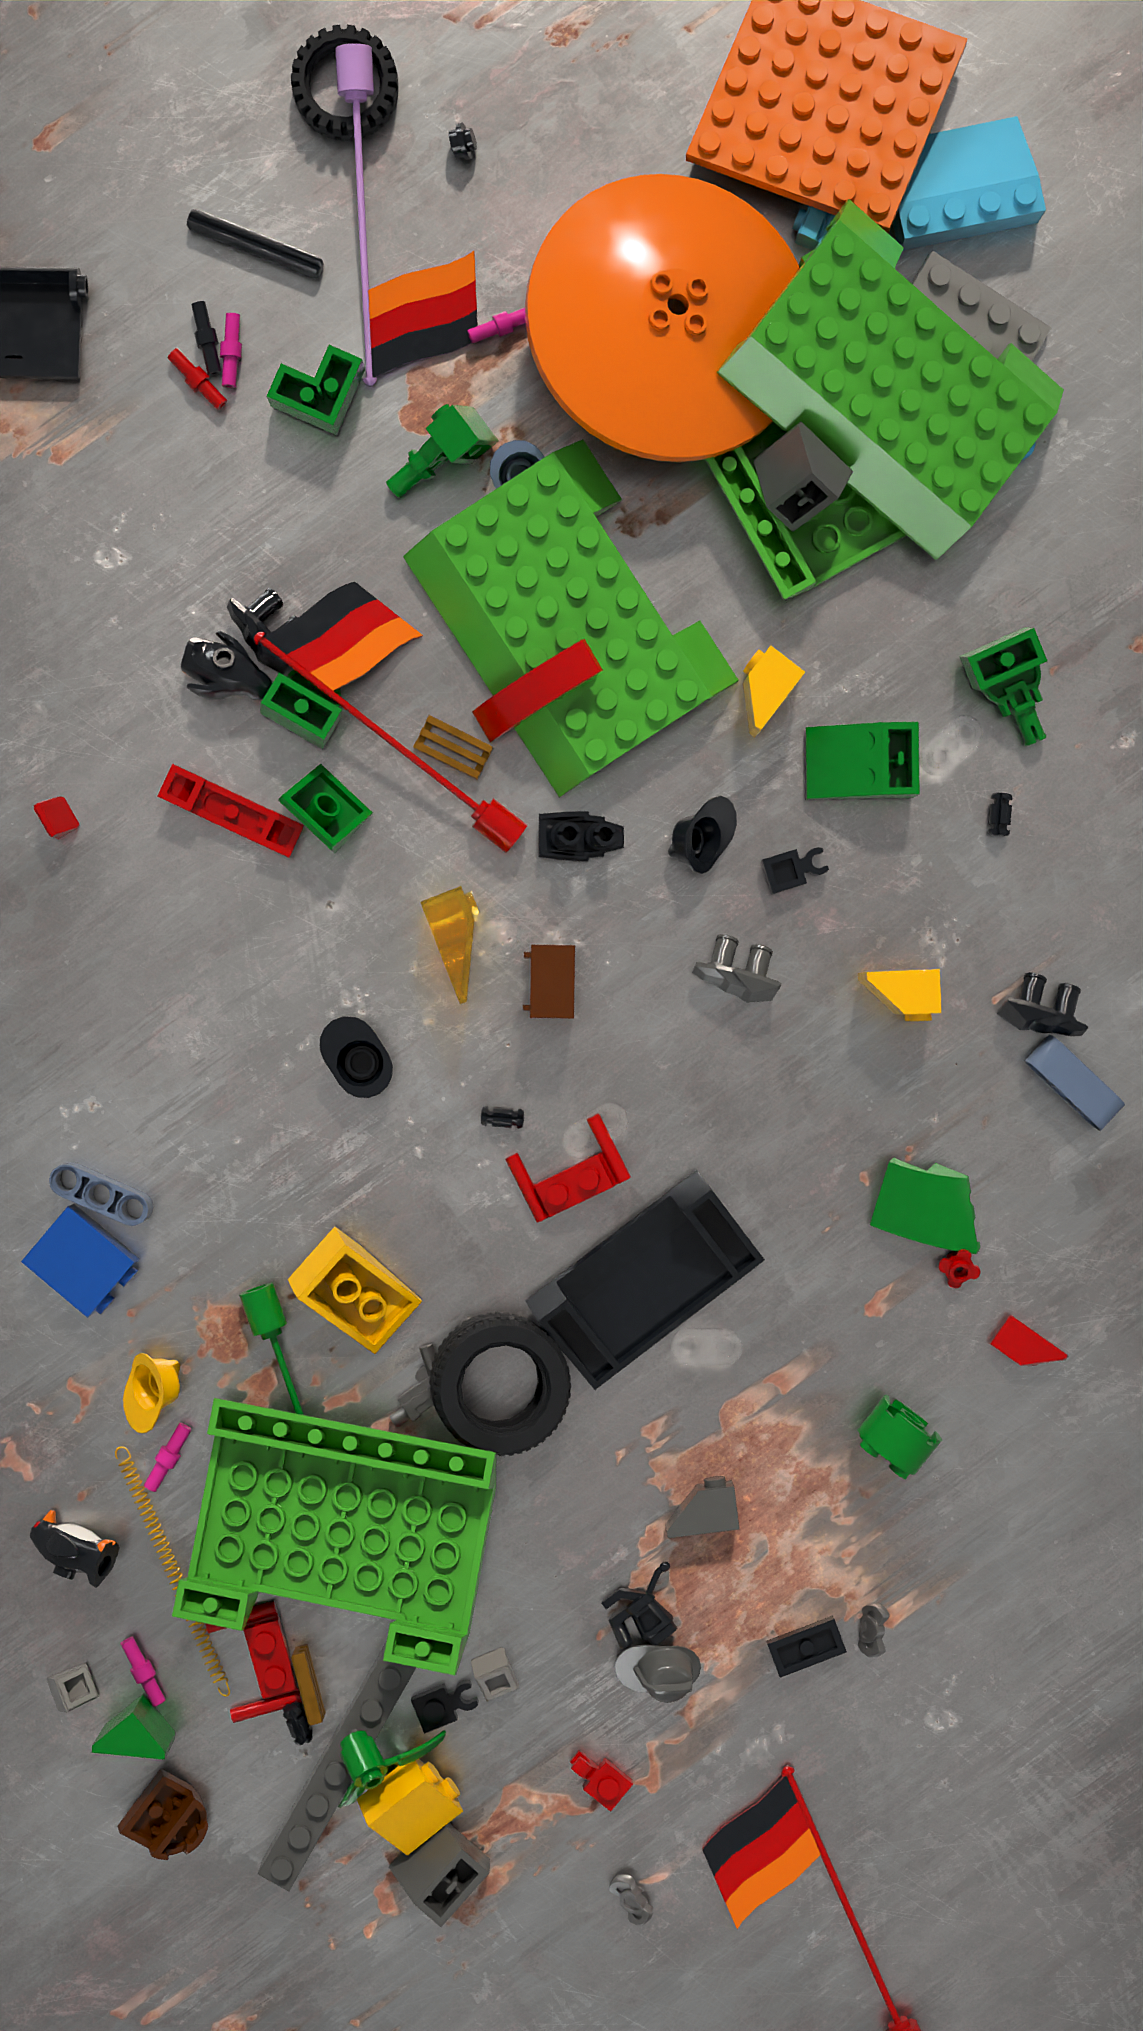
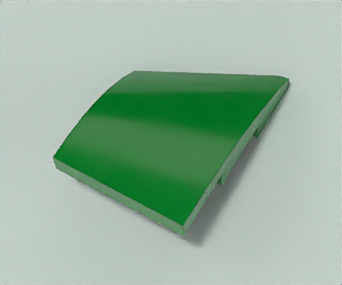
(927, 1206)

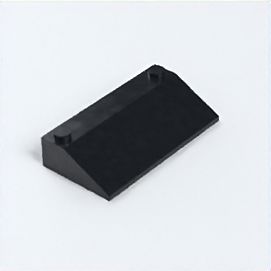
(644, 1280)

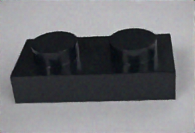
(806, 1646)

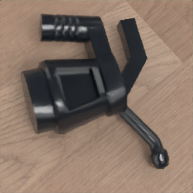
(648, 1614)

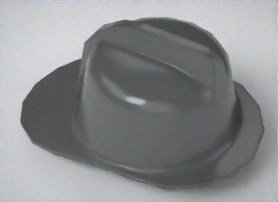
(658, 1670)

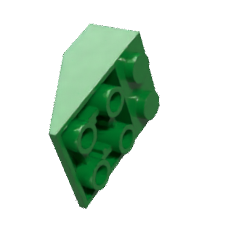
(863, 761)

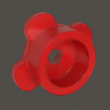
(952, 1262)

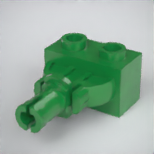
(456, 436)
(1007, 672)
(302, 708)

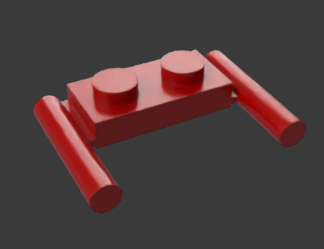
(573, 1183)
(270, 1662)

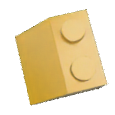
(767, 685)
(906, 992)

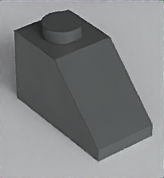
(706, 1510)

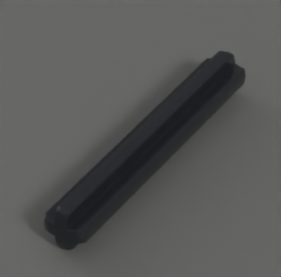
(254, 243)

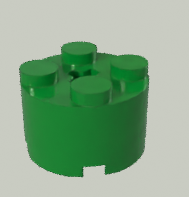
(898, 1436)

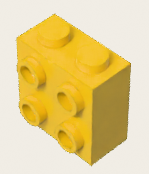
(410, 1805)

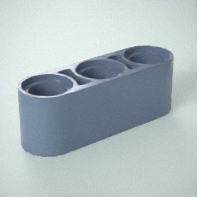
(1074, 1082)
(84, 1188)

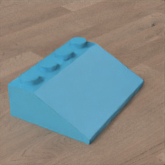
(970, 186)

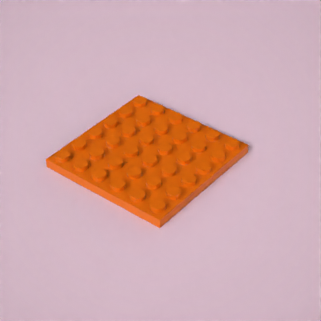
(827, 103)

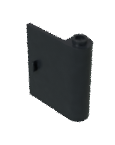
(41, 322)

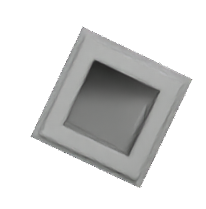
(494, 1674)
(72, 1688)

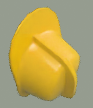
(149, 1389)

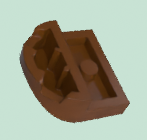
(166, 1817)

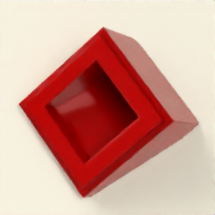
(56, 817)

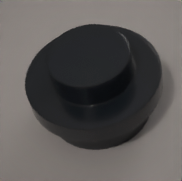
(462, 141)

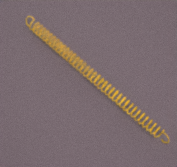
(169, 1561)

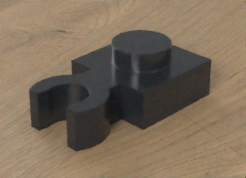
(788, 871)
(438, 1707)

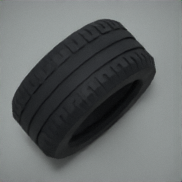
(539, 1416)

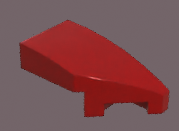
(1025, 1345)

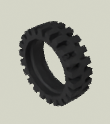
(317, 49)

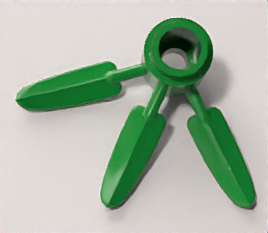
(367, 1764)

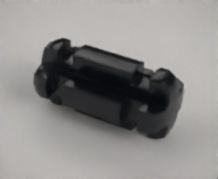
(1000, 814)
(502, 1117)
(297, 1723)

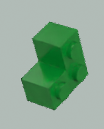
(321, 398)

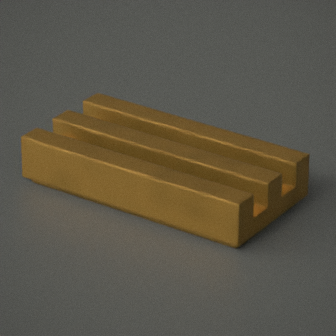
(480, 760)
(308, 1684)

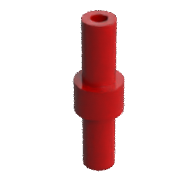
(197, 379)

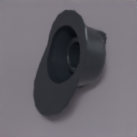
(704, 836)
(356, 1057)

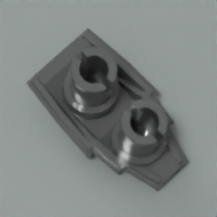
(747, 984)

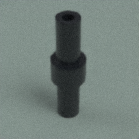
(206, 338)

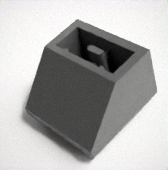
(800, 476)
(441, 1873)

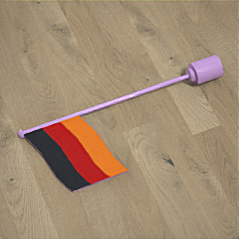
(421, 310)

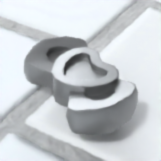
(873, 1629)
(632, 1899)

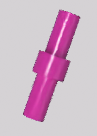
(501, 324)
(230, 350)
(167, 1457)
(142, 1671)

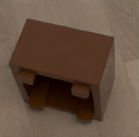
(551, 981)

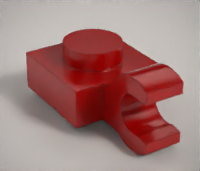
(604, 1781)

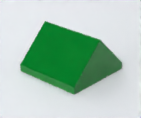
(326, 807)
(136, 1732)

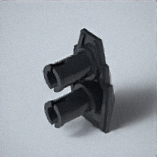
(250, 621)
(577, 836)
(1029, 1015)

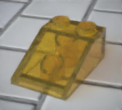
(454, 932)

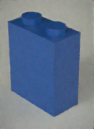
(81, 1261)

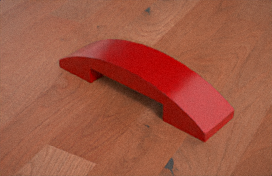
(537, 689)
(230, 810)

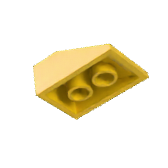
(353, 1290)

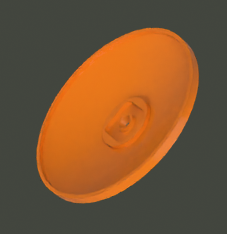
(605, 321)

